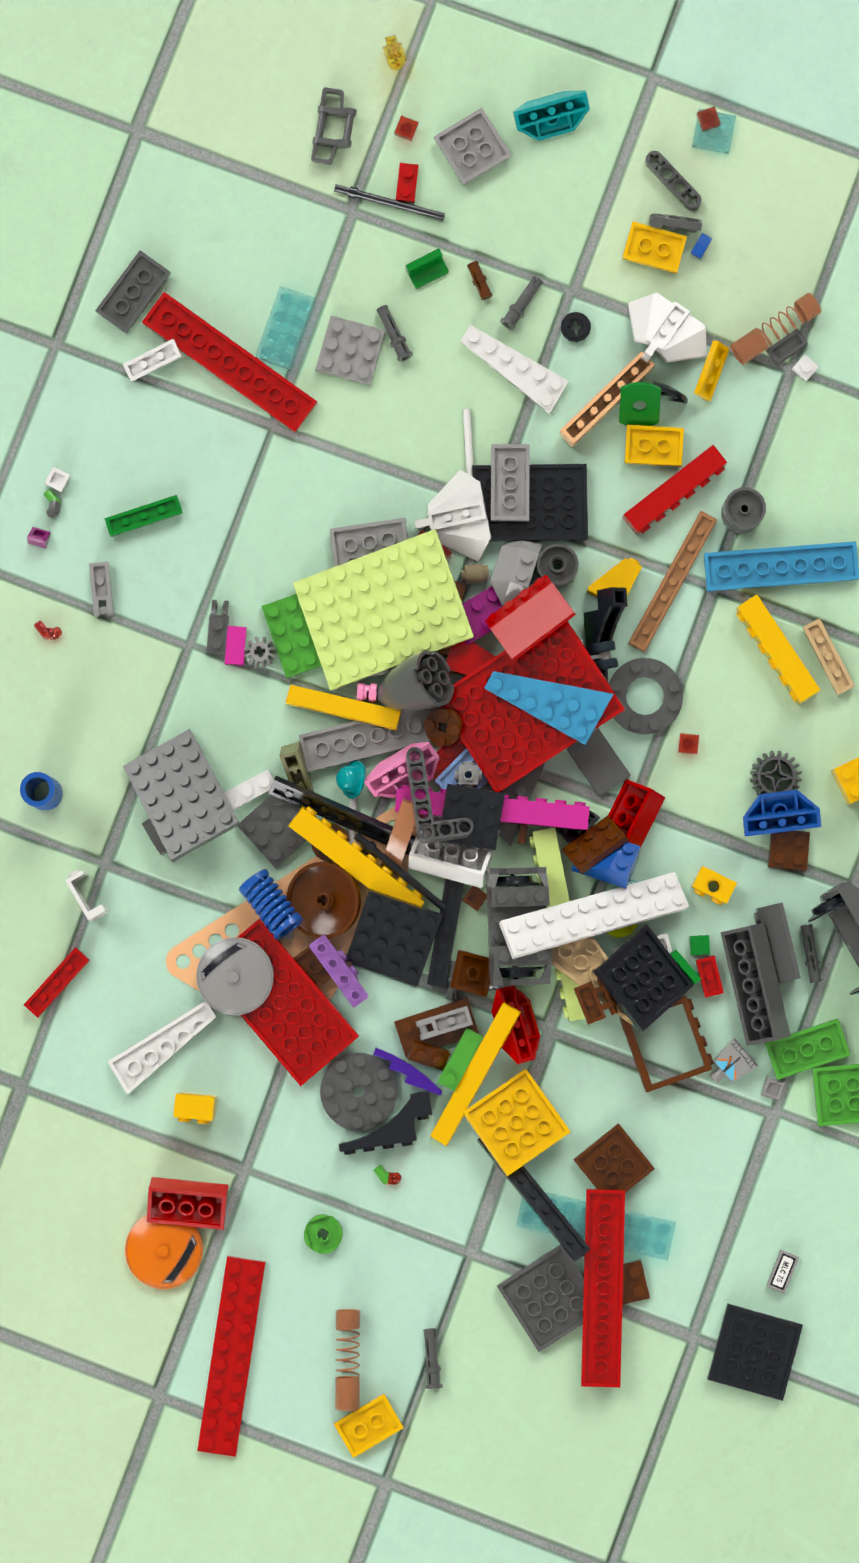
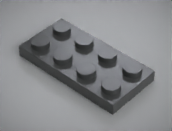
(133, 292)

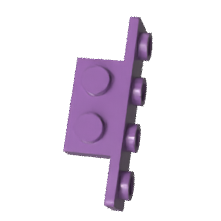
(339, 970)

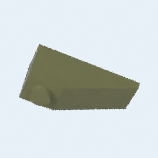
(295, 765)

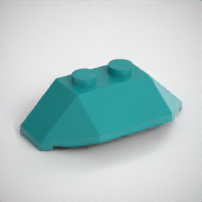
(552, 114)

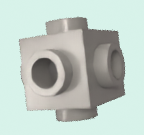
(468, 782)

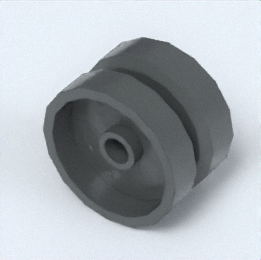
(735, 518)
(560, 555)

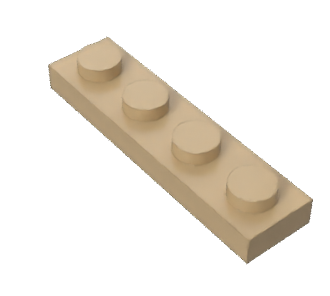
(828, 656)

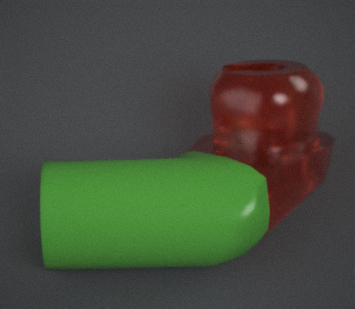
(387, 1178)

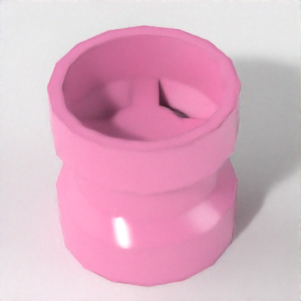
(366, 692)

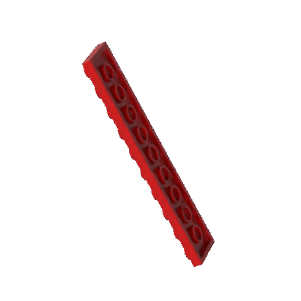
(230, 362)
(603, 1288)
(231, 1356)

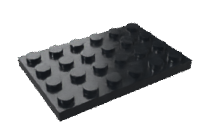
(555, 504)

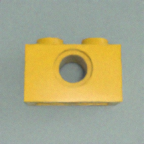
(725, 885)

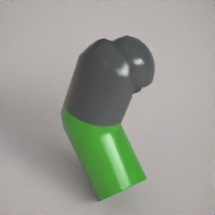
(54, 504)

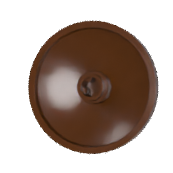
(325, 899)

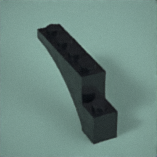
(602, 623)
(397, 1130)

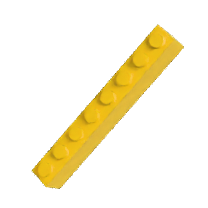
(351, 857)

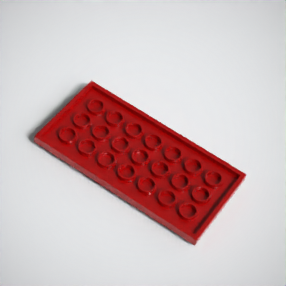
(297, 1016)

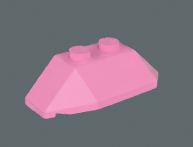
(393, 773)

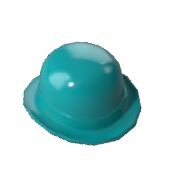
(351, 779)

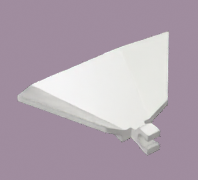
(667, 329)
(460, 516)

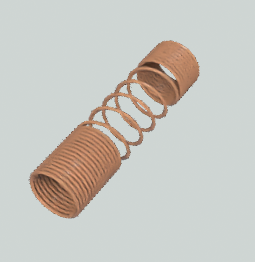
(755, 343)
(347, 1387)

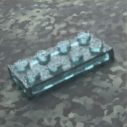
(285, 328)

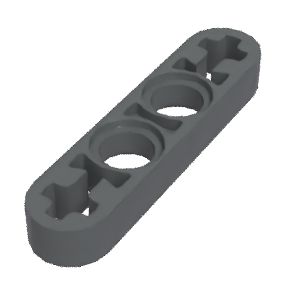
(674, 179)

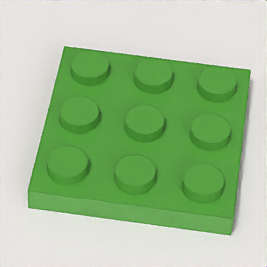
(836, 1094)

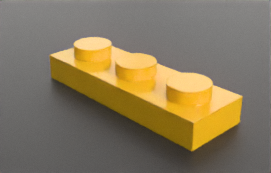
(711, 370)

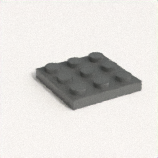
(269, 829)

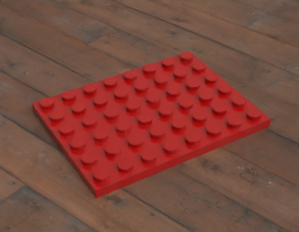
(508, 739)

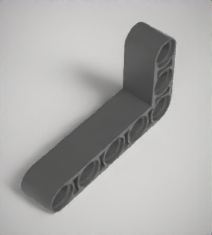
(425, 804)

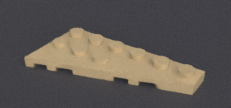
(578, 961)

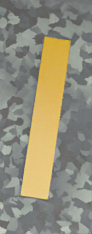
(343, 707)

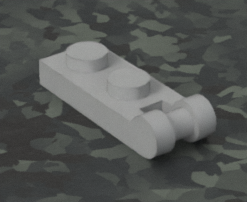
(101, 588)
(445, 1022)

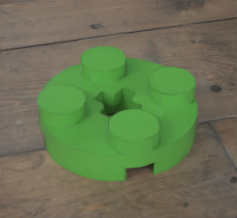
(317, 1243)

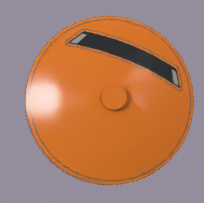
(163, 1253)

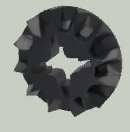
(581, 320)

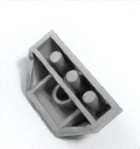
(514, 568)

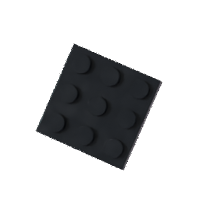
(479, 806)

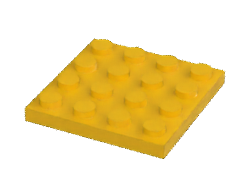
(516, 1122)

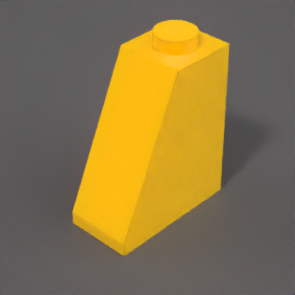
(620, 575)

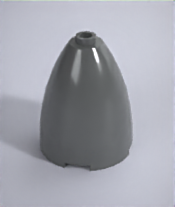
(417, 683)

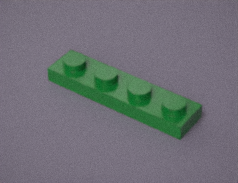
(143, 516)

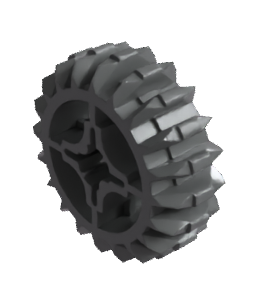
(774, 785)

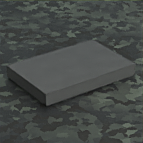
(599, 763)

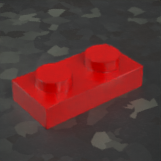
(407, 182)
(709, 976)

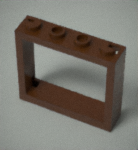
(700, 1041)

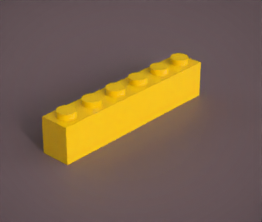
(778, 649)

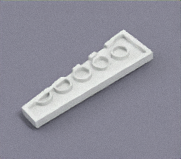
(528, 376)
(150, 1053)

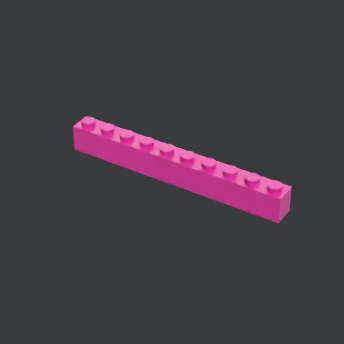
(516, 810)

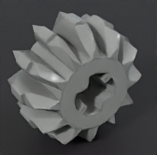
(265, 647)

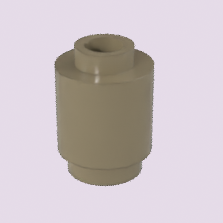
(475, 573)

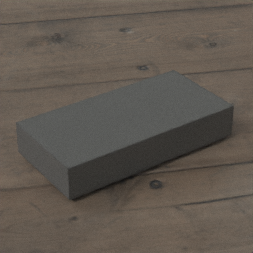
(786, 347)

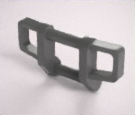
(318, 140)

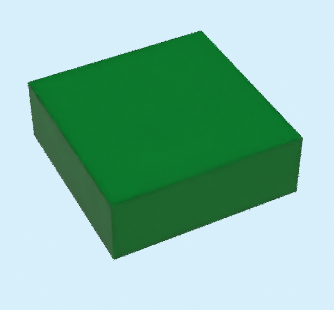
(699, 945)

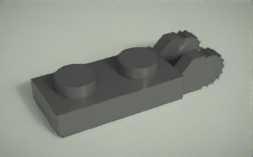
(674, 222)
(217, 629)

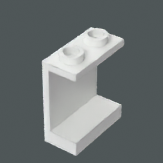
(93, 914)

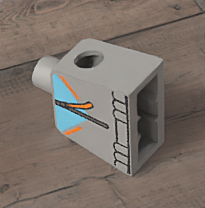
(732, 1062)

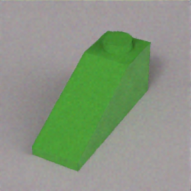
(460, 1059)

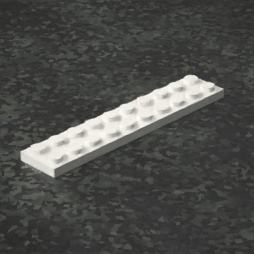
(593, 915)

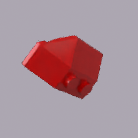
(524, 1036)

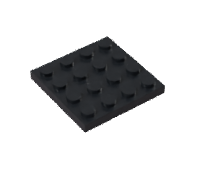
(394, 937)
(643, 978)
(754, 1351)

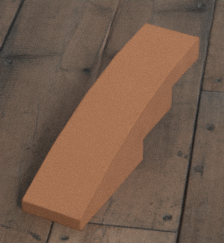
(400, 834)

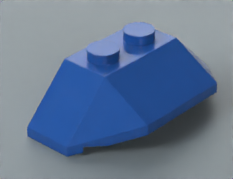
(780, 813)

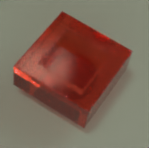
(708, 119)
(406, 128)
(688, 743)

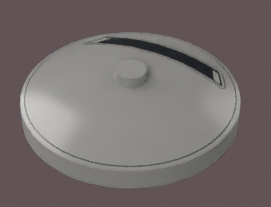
(235, 976)

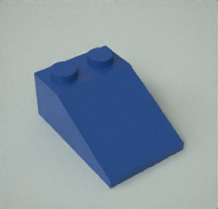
(616, 867)

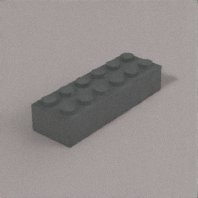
(755, 984)

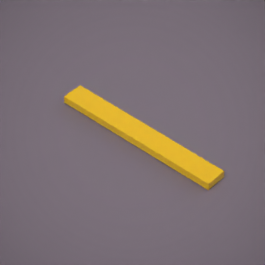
(475, 1073)

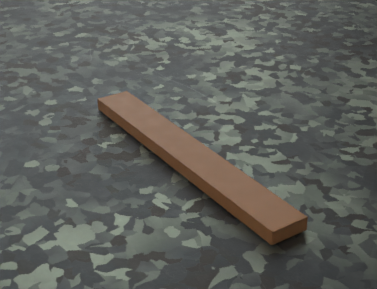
(672, 581)

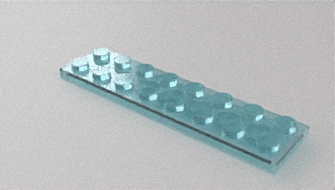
(642, 1232)

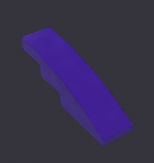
(414, 1076)

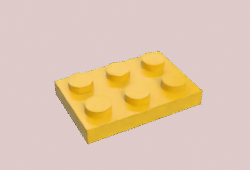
(654, 247)
(654, 445)
(368, 1425)

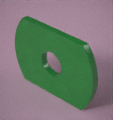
(636, 392)

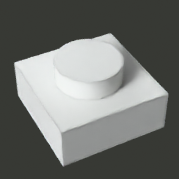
(805, 368)
(57, 479)

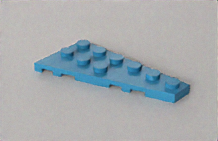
(559, 705)

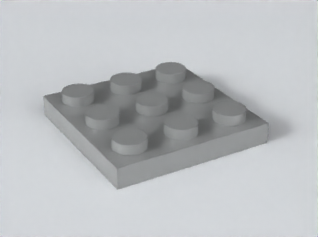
(472, 146)
(350, 350)

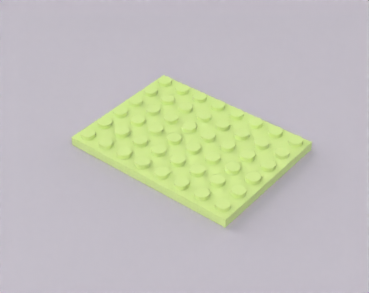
(383, 609)

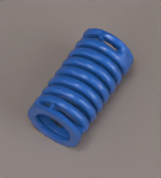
(29, 784)
(274, 904)

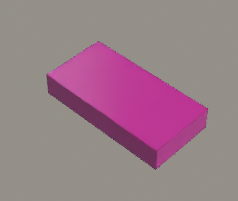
(235, 645)

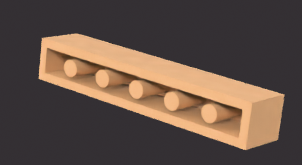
(605, 401)

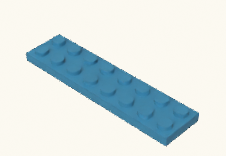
(781, 566)

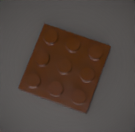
(614, 1161)

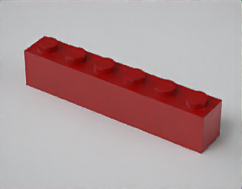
(676, 488)

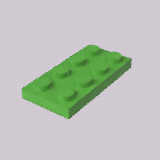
(291, 636)
(807, 1049)

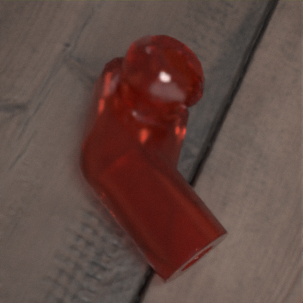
(48, 633)

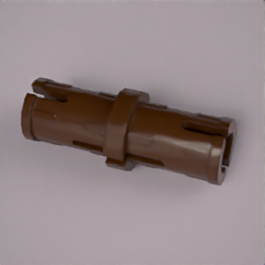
(479, 280)

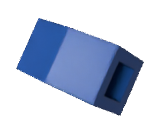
(701, 246)

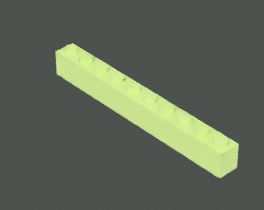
(549, 856)

